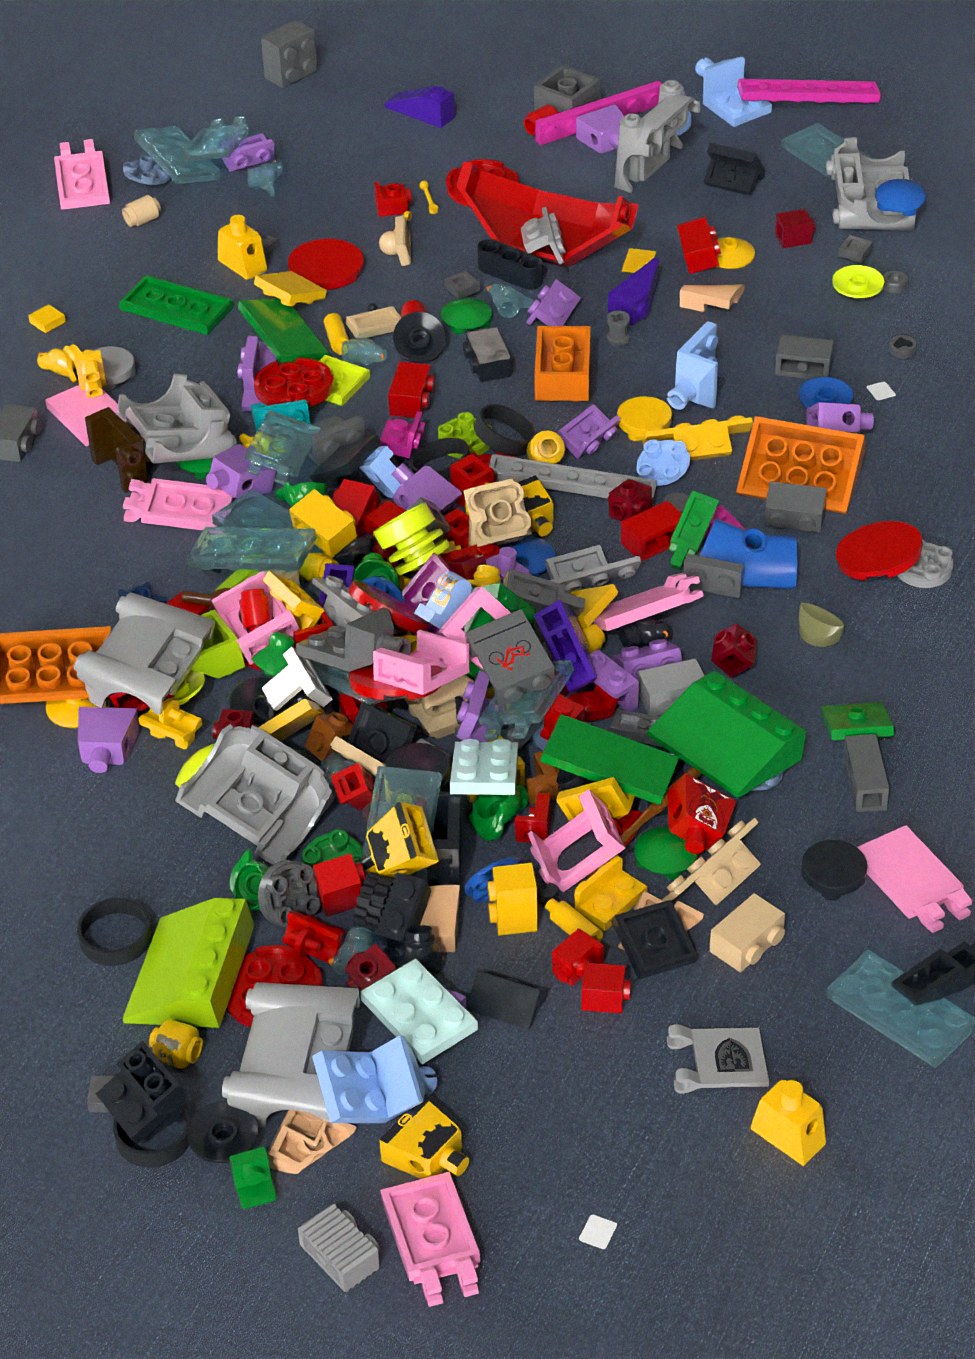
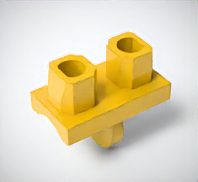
(90, 372)
(172, 723)

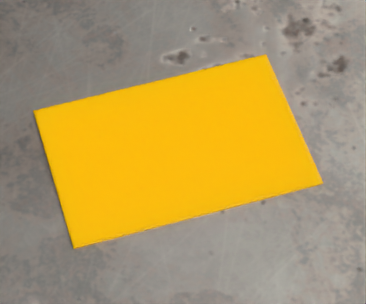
(637, 259)

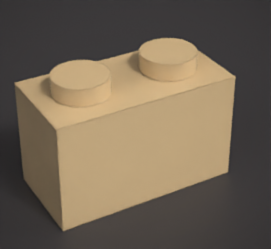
(747, 933)

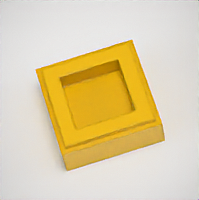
(47, 318)

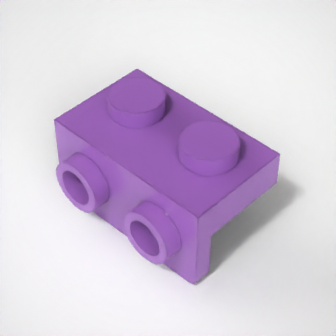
(250, 152)
(554, 304)
(587, 431)
(657, 654)
(615, 681)
(473, 708)

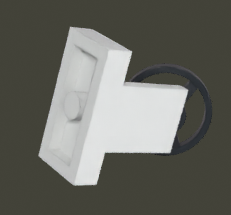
(286, 684)

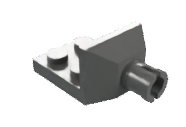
(354, 645)

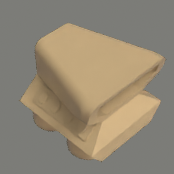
(497, 513)
(438, 709)

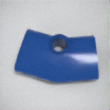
(768, 566)

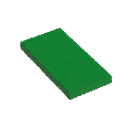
(176, 305)
(282, 330)
(604, 755)

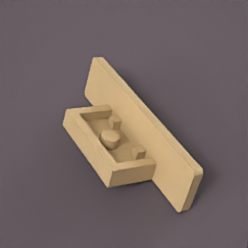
(723, 870)

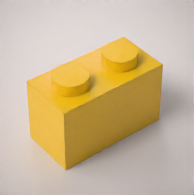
(332, 526)
(514, 899)

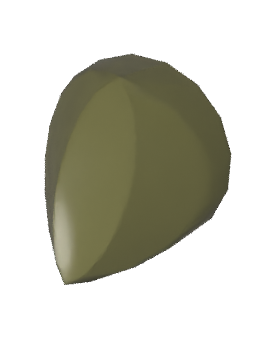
(819, 626)

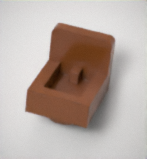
(324, 731)
(544, 780)

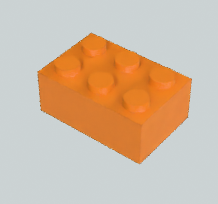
(562, 363)

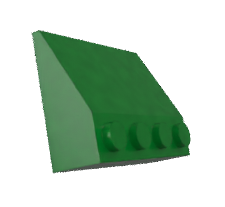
(728, 734)

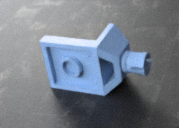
(722, 94)
(696, 370)
(372, 1084)

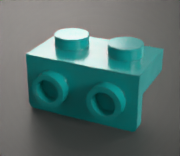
(295, 409)

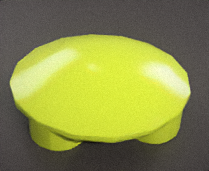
(192, 765)

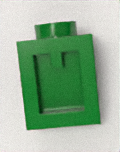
(252, 1178)

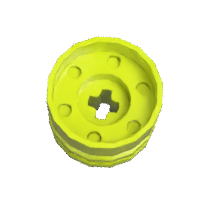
(411, 538)

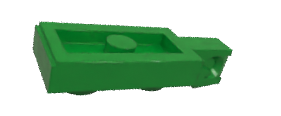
(692, 527)

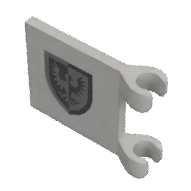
(721, 1057)

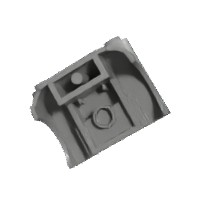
(647, 140)
(856, 188)
(181, 424)
(144, 652)
(259, 791)
(284, 1035)

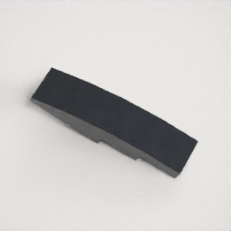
(938, 975)

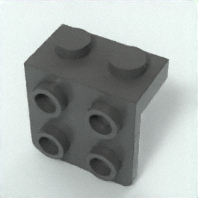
(333, 434)
(715, 575)

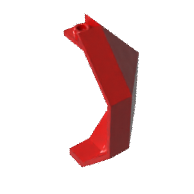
(508, 205)

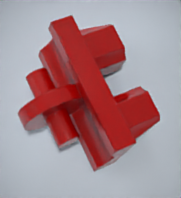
(312, 937)

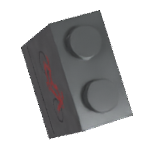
(511, 657)

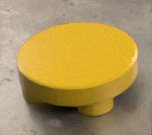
(642, 414)

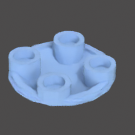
(663, 461)

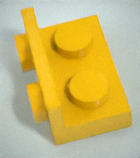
(295, 599)
(607, 790)
(607, 894)

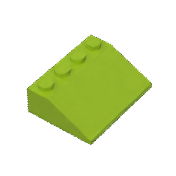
(192, 965)

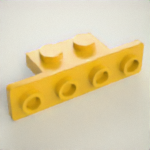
(703, 440)

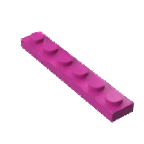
(808, 90)
(628, 102)

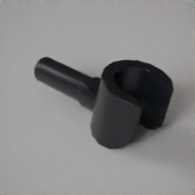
(548, 893)

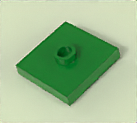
(857, 720)

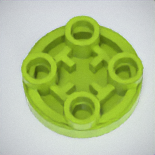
(463, 428)

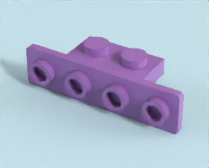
(253, 359)

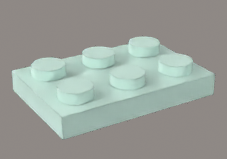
(484, 767)
(420, 1009)

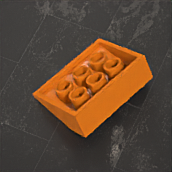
(802, 457)
(42, 663)

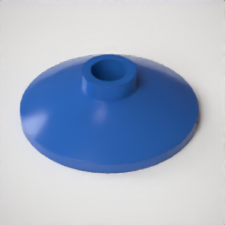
(825, 391)

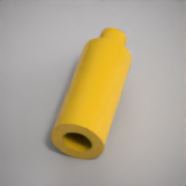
(335, 331)
(570, 919)

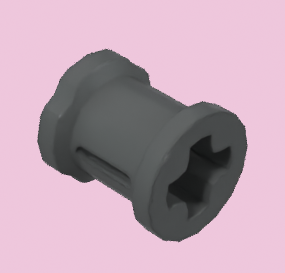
(618, 331)

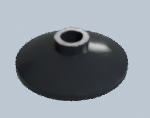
(424, 326)
(220, 1121)

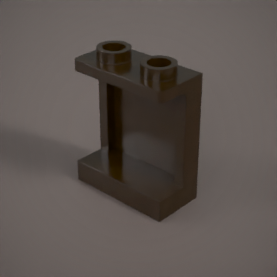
(113, 439)

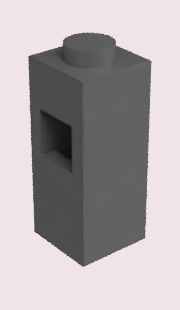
(865, 773)

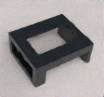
(449, 852)

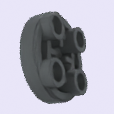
(287, 888)

